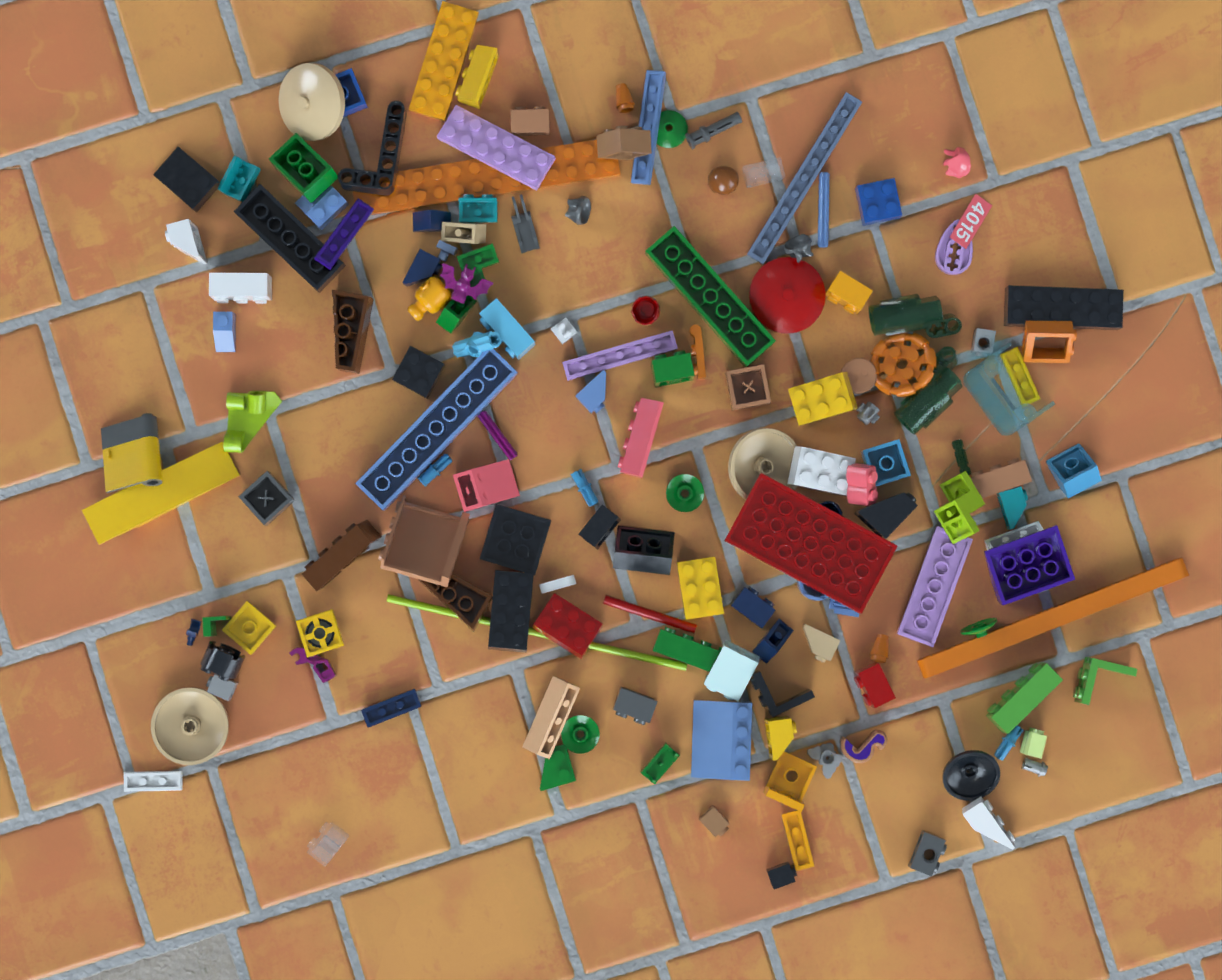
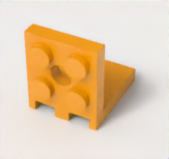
(790, 792)

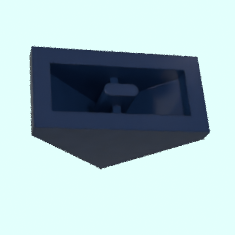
(430, 220)

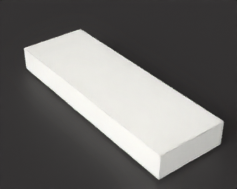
(153, 781)

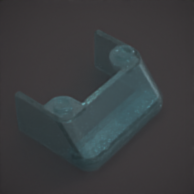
(994, 401)

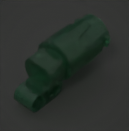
(911, 314)
(932, 400)

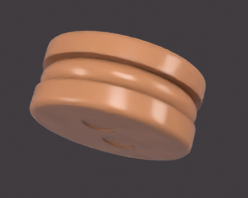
(860, 374)

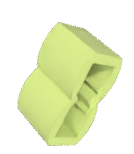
(1033, 743)

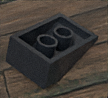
(187, 179)

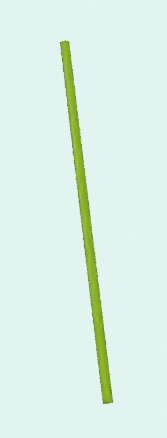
(595, 646)

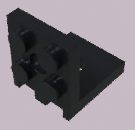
(767, 701)

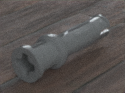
(704, 133)

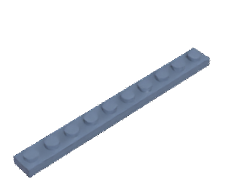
(804, 178)

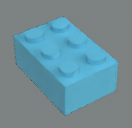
(511, 332)

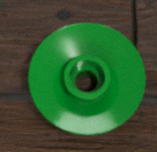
(676, 136)
(694, 488)
(979, 628)
(588, 741)

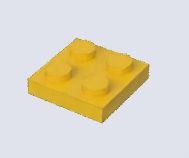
(249, 627)

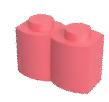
(861, 484)

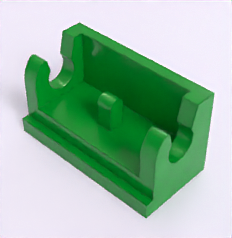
(660, 763)

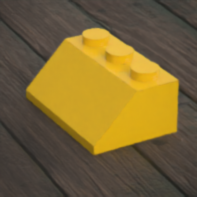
(477, 76)
(779, 734)

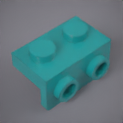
(239, 179)
(478, 209)

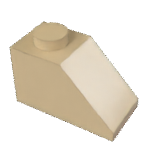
(463, 232)
(820, 643)

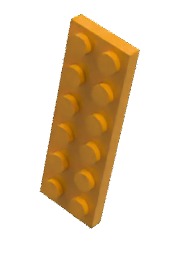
(443, 61)

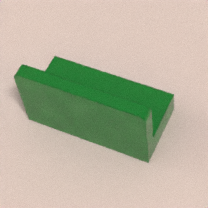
(209, 625)

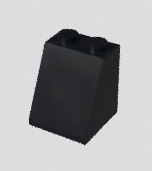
(887, 514)

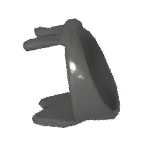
(579, 210)
(798, 247)

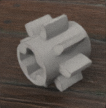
(868, 413)

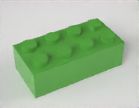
(1023, 697)

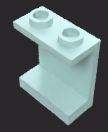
(731, 671)

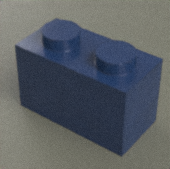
(753, 607)

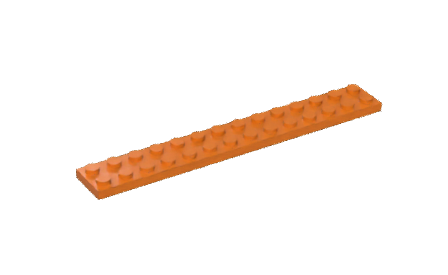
(452, 180)

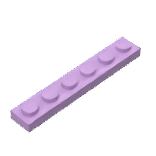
(620, 355)

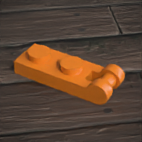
(697, 351)

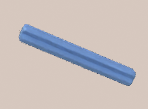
(823, 210)

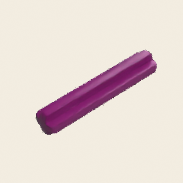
(497, 435)

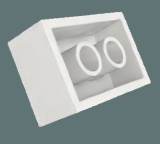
(240, 287)
(819, 470)

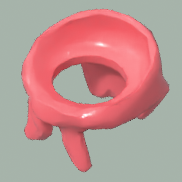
(959, 164)

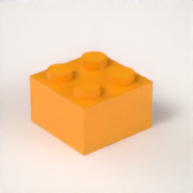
(848, 293)

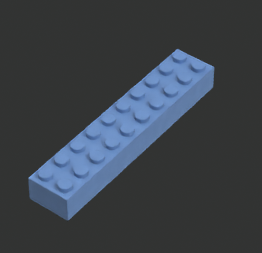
(436, 428)

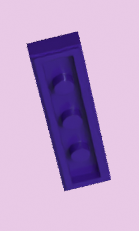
(344, 234)

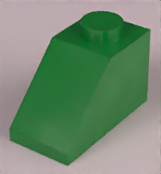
(455, 313)

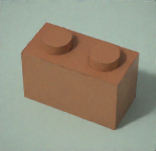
(530, 121)

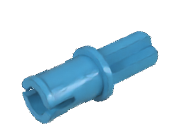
(435, 469)
(584, 488)
(1008, 742)

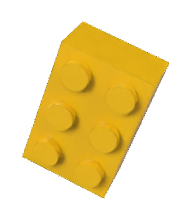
(822, 398)
(700, 588)

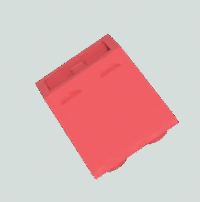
(486, 485)

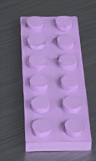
(496, 147)
(934, 588)

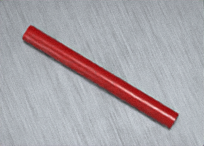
(650, 614)

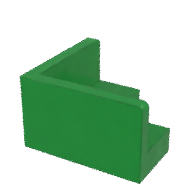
(480, 259)

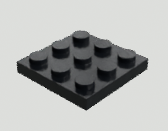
(515, 539)

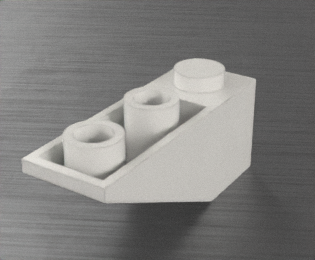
(983, 820)

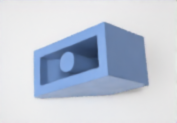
(224, 331)
(593, 394)

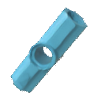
(476, 344)

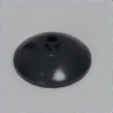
(972, 782)

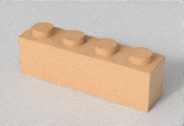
(551, 717)

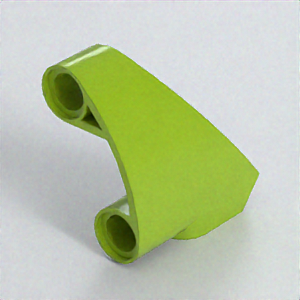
(246, 416)

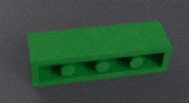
(685, 649)

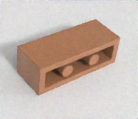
(1001, 478)

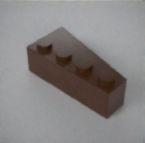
(350, 328)

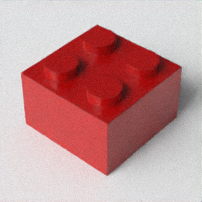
(874, 685)

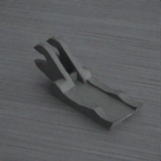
(524, 228)

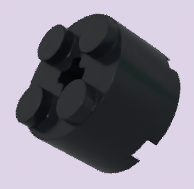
(222, 660)

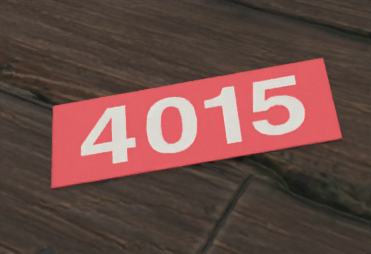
(970, 221)

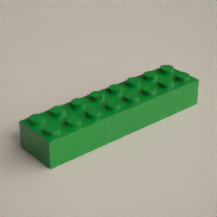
(710, 296)

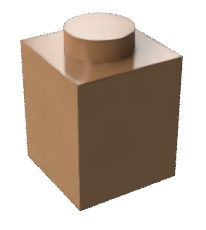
(714, 821)

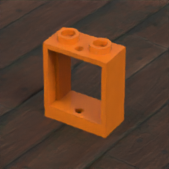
(1048, 329)

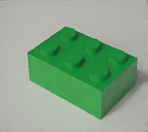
(303, 167)
(672, 369)

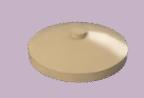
(311, 101)
(760, 452)
(189, 726)

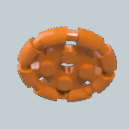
(899, 353)

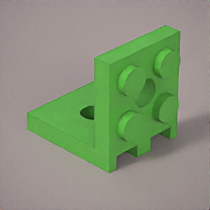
(1087, 675)

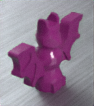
(462, 287)

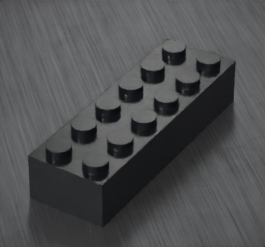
(287, 237)
(1083, 306)

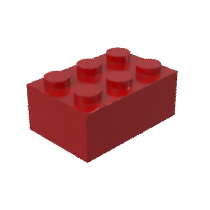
(567, 626)

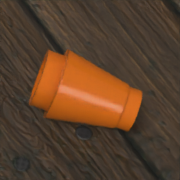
(624, 100)
(880, 649)

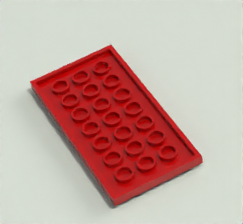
(811, 543)

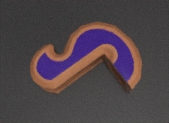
(865, 749)

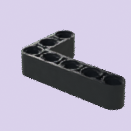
(386, 156)

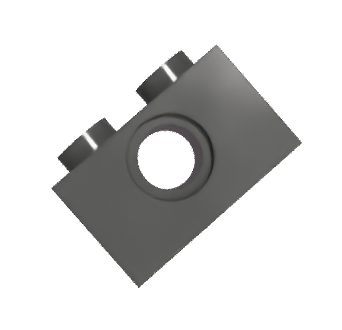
(925, 842)

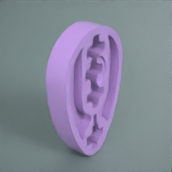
(943, 250)

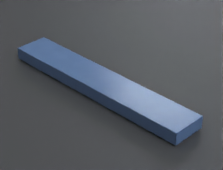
(650, 121)

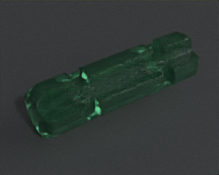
(961, 456)

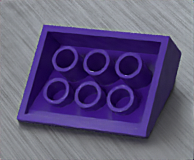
(1028, 565)

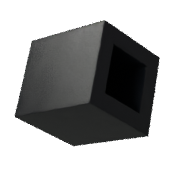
(781, 875)

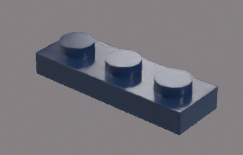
(391, 708)

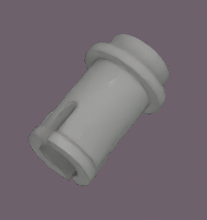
(1035, 767)

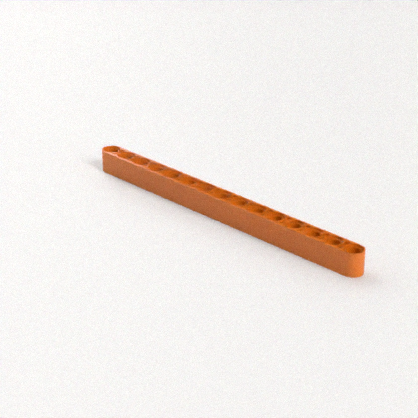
(1053, 617)

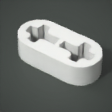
(557, 584)

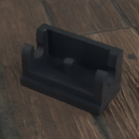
(599, 527)

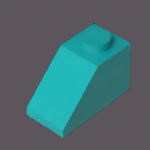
(1012, 505)

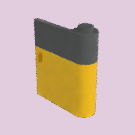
(131, 453)

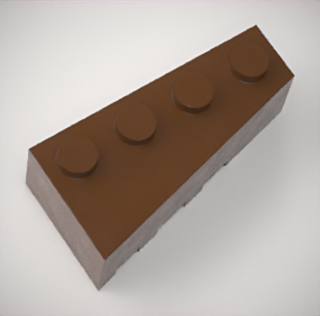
(340, 554)
(462, 599)

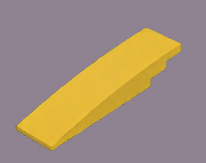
(143, 503)

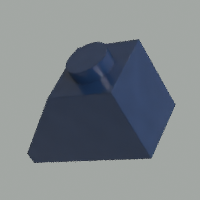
(422, 268)
(772, 641)

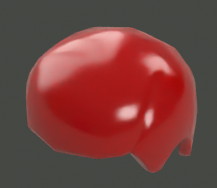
(645, 310)

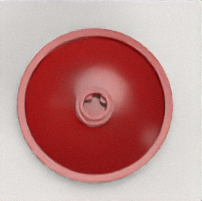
(787, 295)

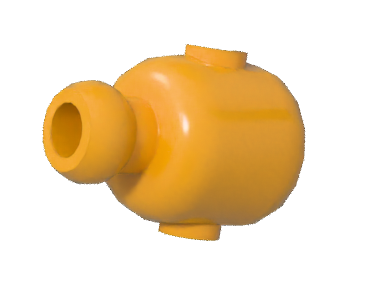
(431, 297)

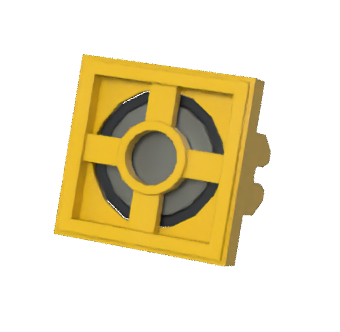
(321, 633)

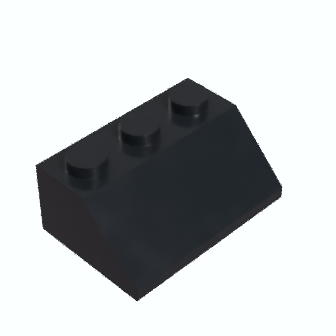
(643, 550)

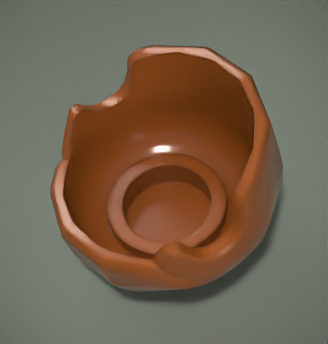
(723, 180)

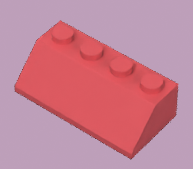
(641, 437)

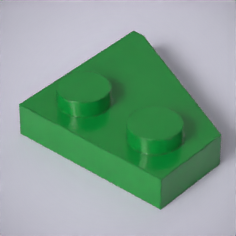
(557, 769)

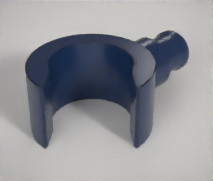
(193, 631)

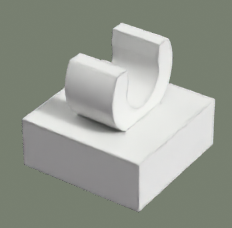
(564, 331)

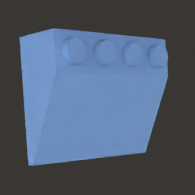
(721, 740)

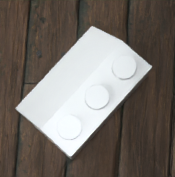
(186, 238)

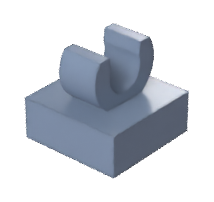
(445, 250)

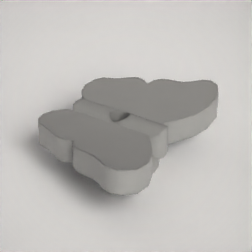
(820, 753)

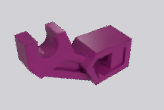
(315, 660)

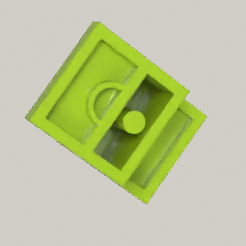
(955, 514)

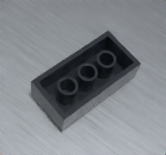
(510, 611)

